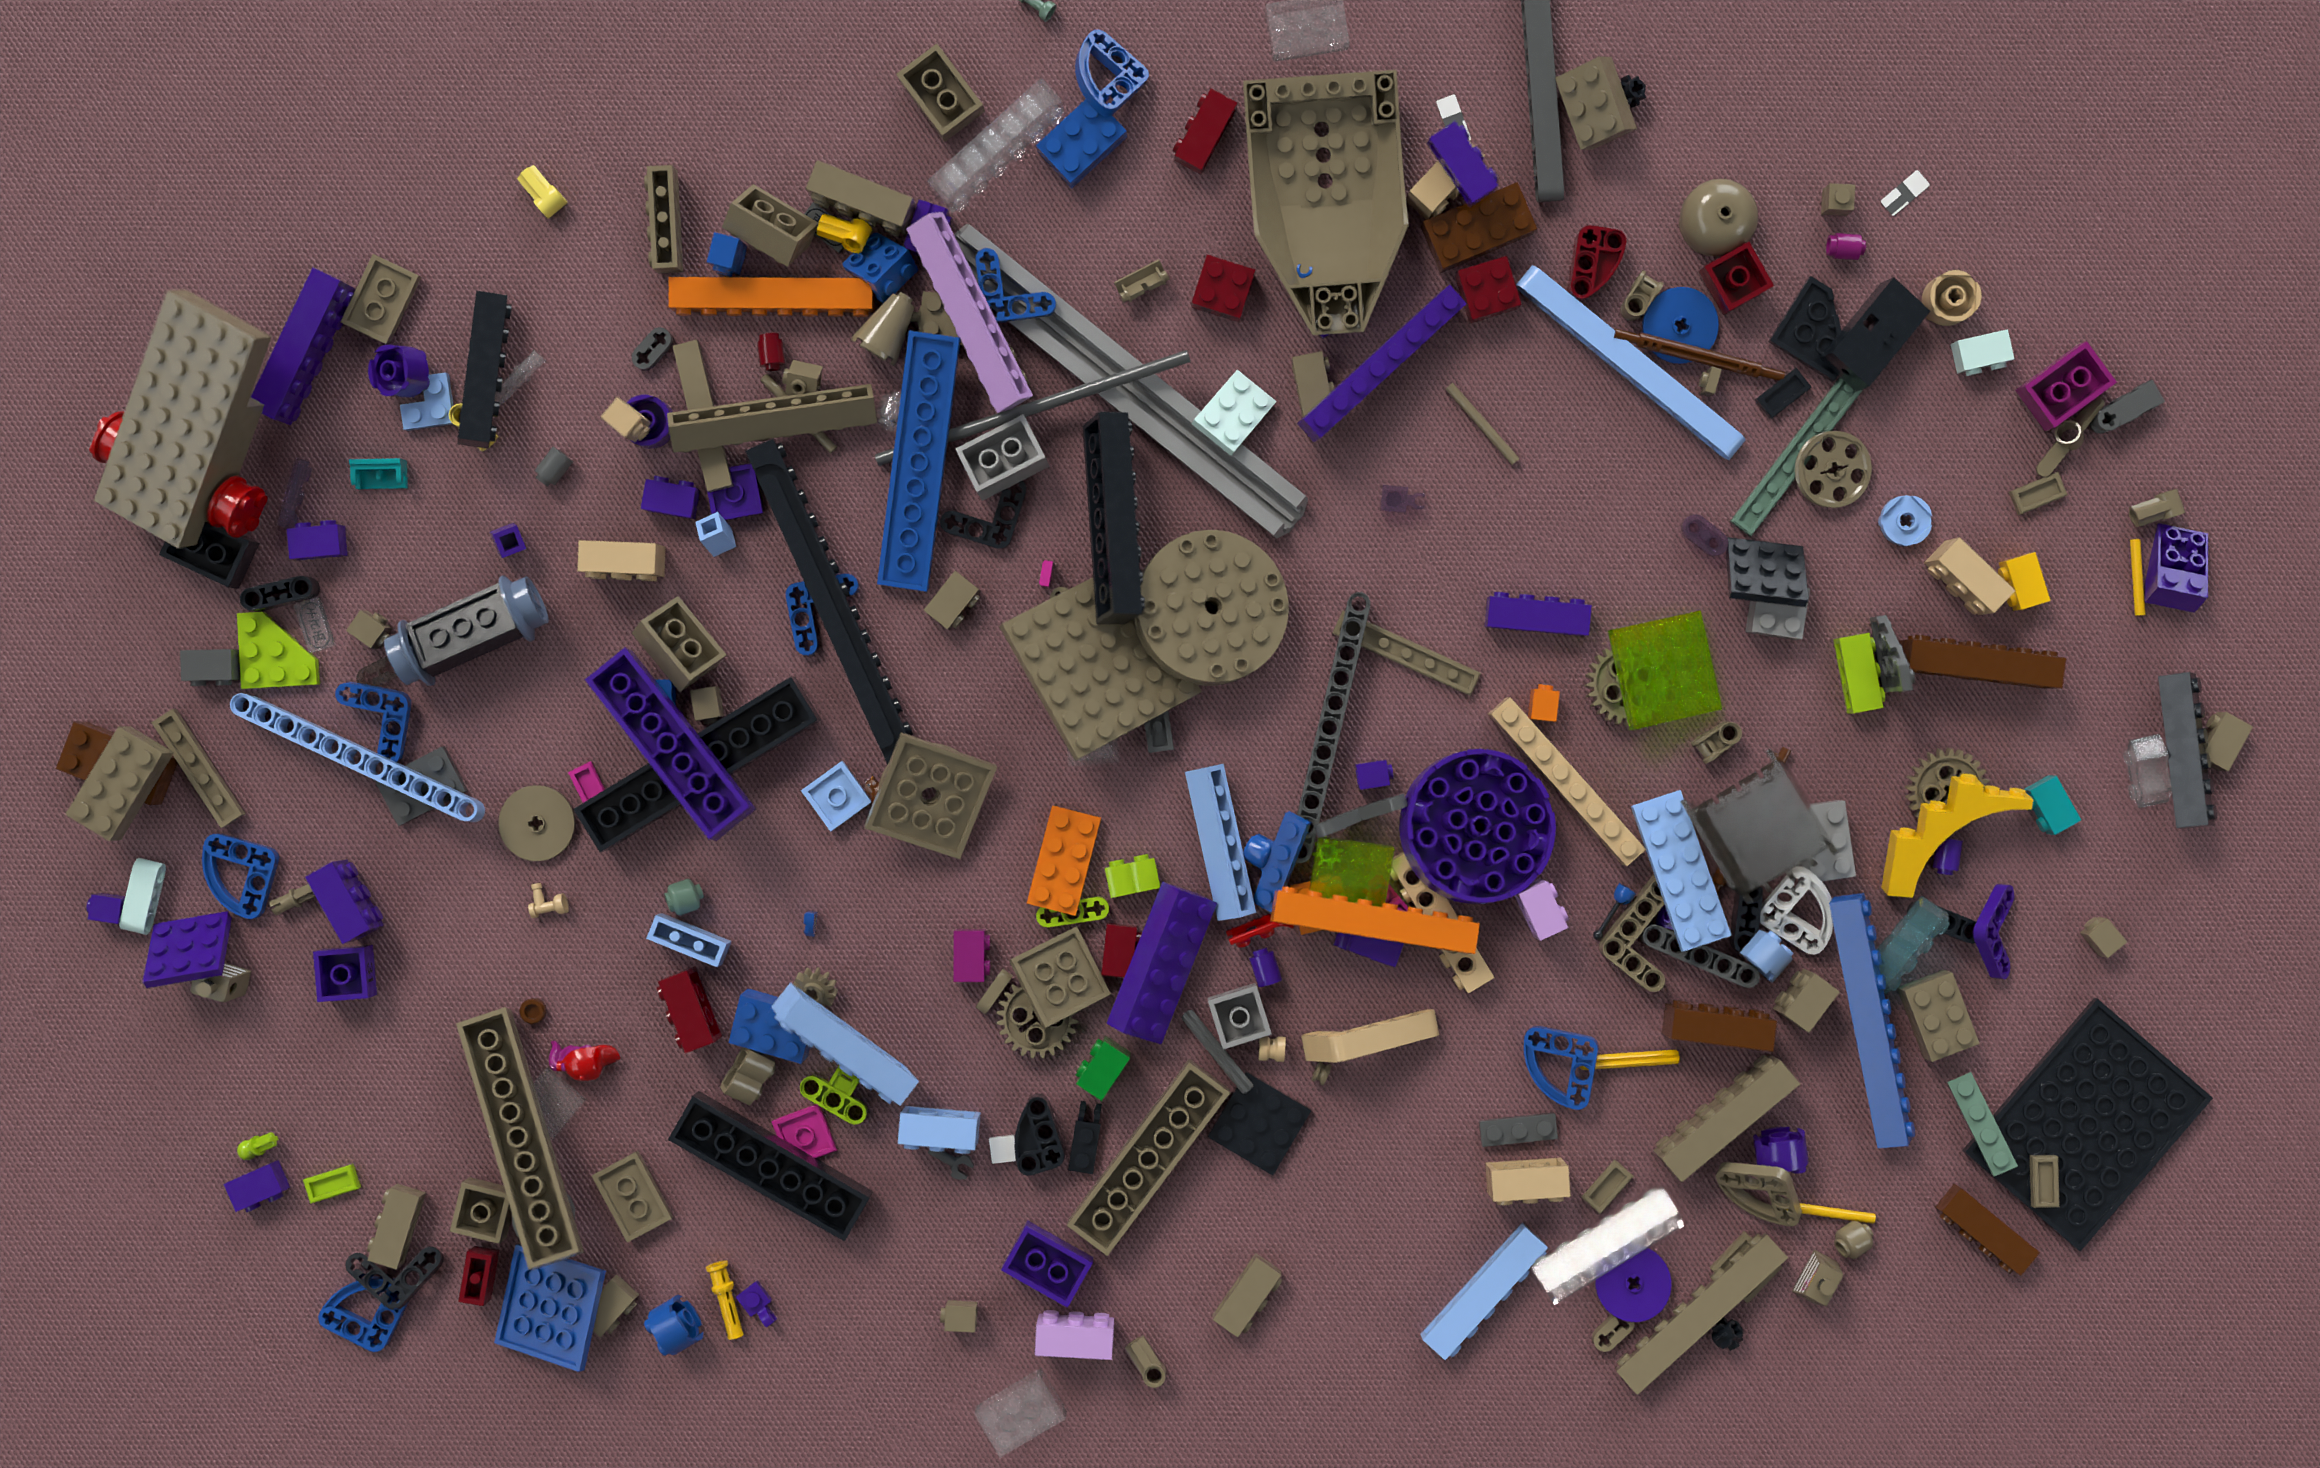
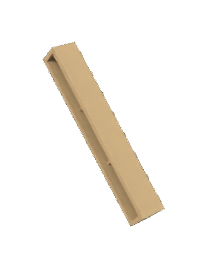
(1566, 781)

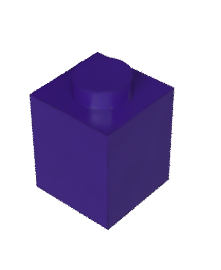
(507, 540)
(1373, 774)
(105, 907)

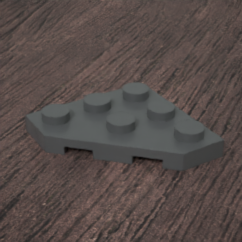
(1889, 654)

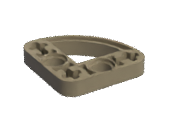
(1775, 1180)

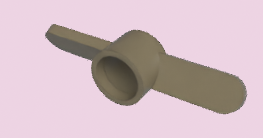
(2061, 448)

